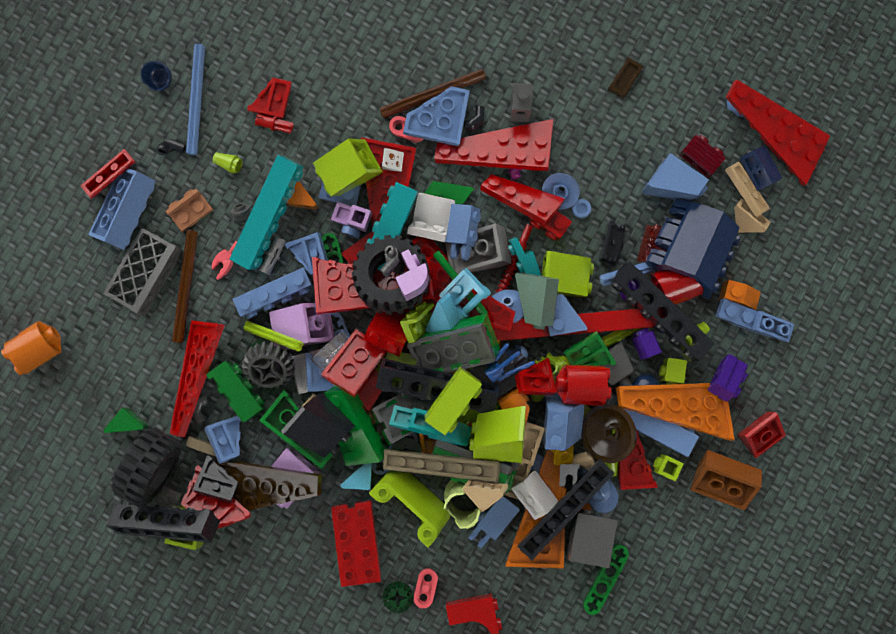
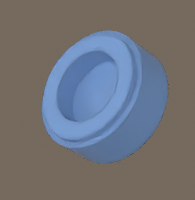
(581, 209)
(351, 232)

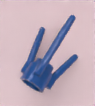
(496, 371)

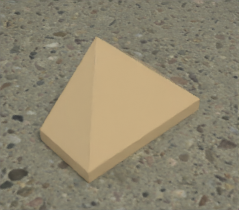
(746, 219)
(484, 493)

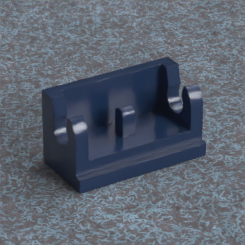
(761, 168)

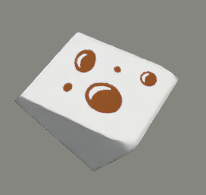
(392, 160)

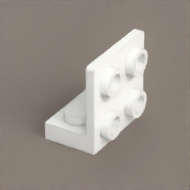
(431, 217)

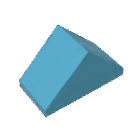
(443, 316)
(360, 479)

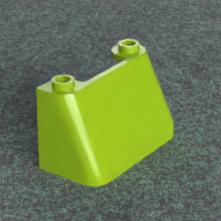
(417, 499)

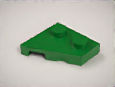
(449, 191)
(590, 352)

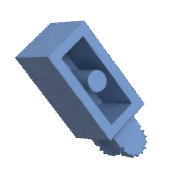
(462, 229)
(494, 520)

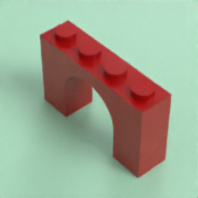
(475, 609)

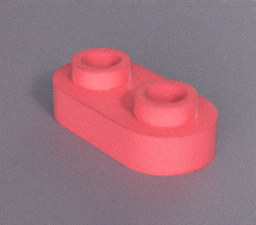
(399, 120)
(425, 587)

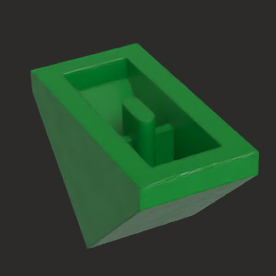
(125, 421)

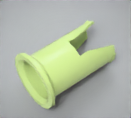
(463, 519)

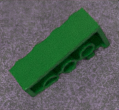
(277, 418)
(365, 442)

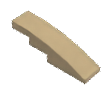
(532, 440)

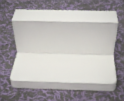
(535, 495)

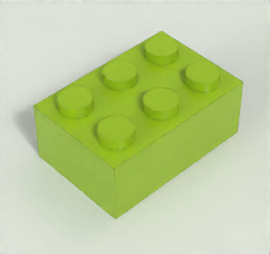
(453, 401)

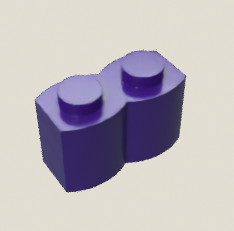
(646, 344)

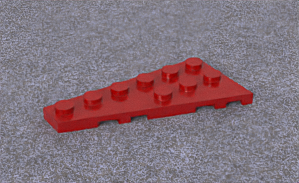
(785, 133)
(379, 186)

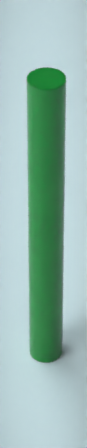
(452, 273)

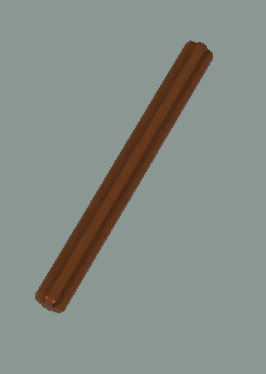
(426, 95)
(184, 286)

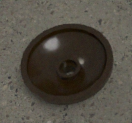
(599, 436)

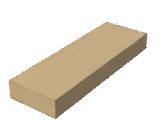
(747, 189)

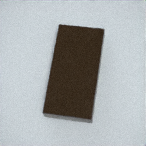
(625, 78)

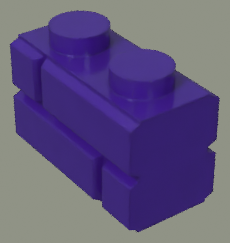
(728, 378)

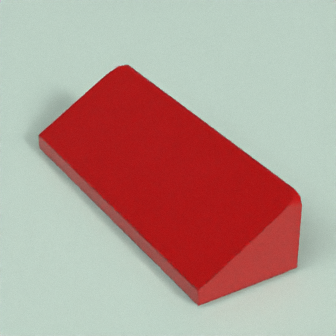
(107, 173)

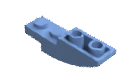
(754, 320)

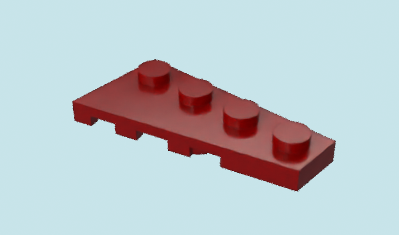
(525, 199)

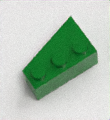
(237, 390)

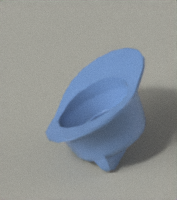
(605, 499)

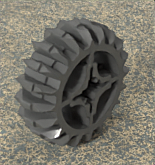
(268, 366)

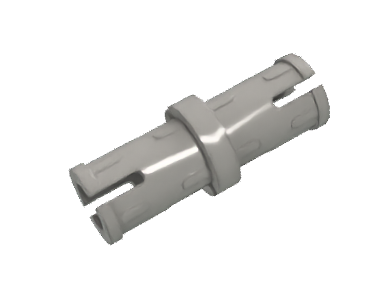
(272, 255)

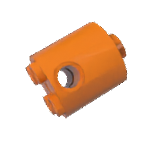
(32, 347)

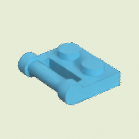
(461, 287)

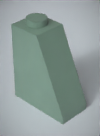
(537, 298)

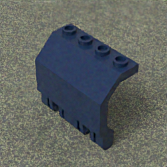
(696, 244)

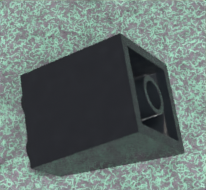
(319, 426)

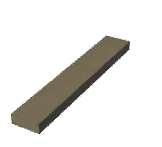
(441, 465)

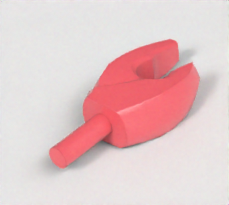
(223, 257)

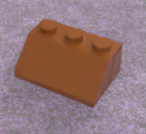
(726, 480)

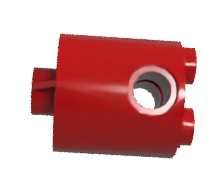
(676, 286)
(583, 385)

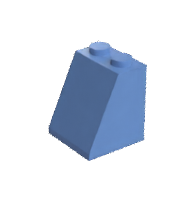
(676, 181)
(562, 424)

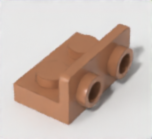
(189, 209)

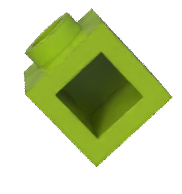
(673, 371)
(667, 467)

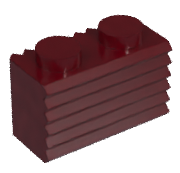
(702, 155)

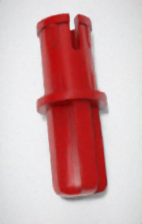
(274, 123)

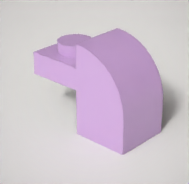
(352, 216)
(416, 279)

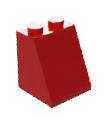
(387, 332)

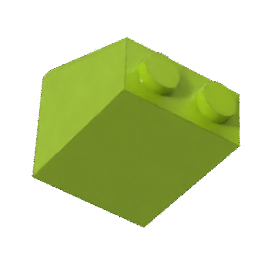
(347, 166)
(571, 271)
(499, 435)

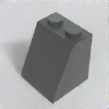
(592, 538)

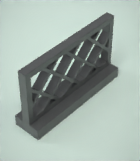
(157, 276)

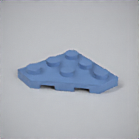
(439, 118)

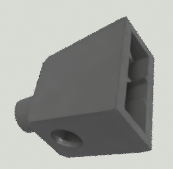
(521, 101)
(619, 371)

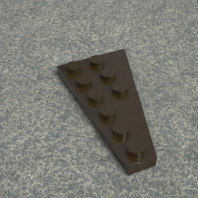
(268, 485)

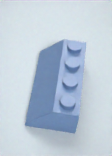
(122, 208)

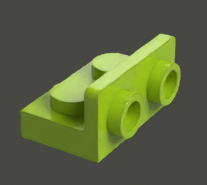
(416, 321)

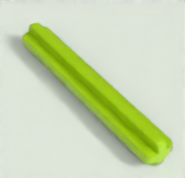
(273, 336)

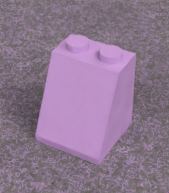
(302, 324)
(293, 460)

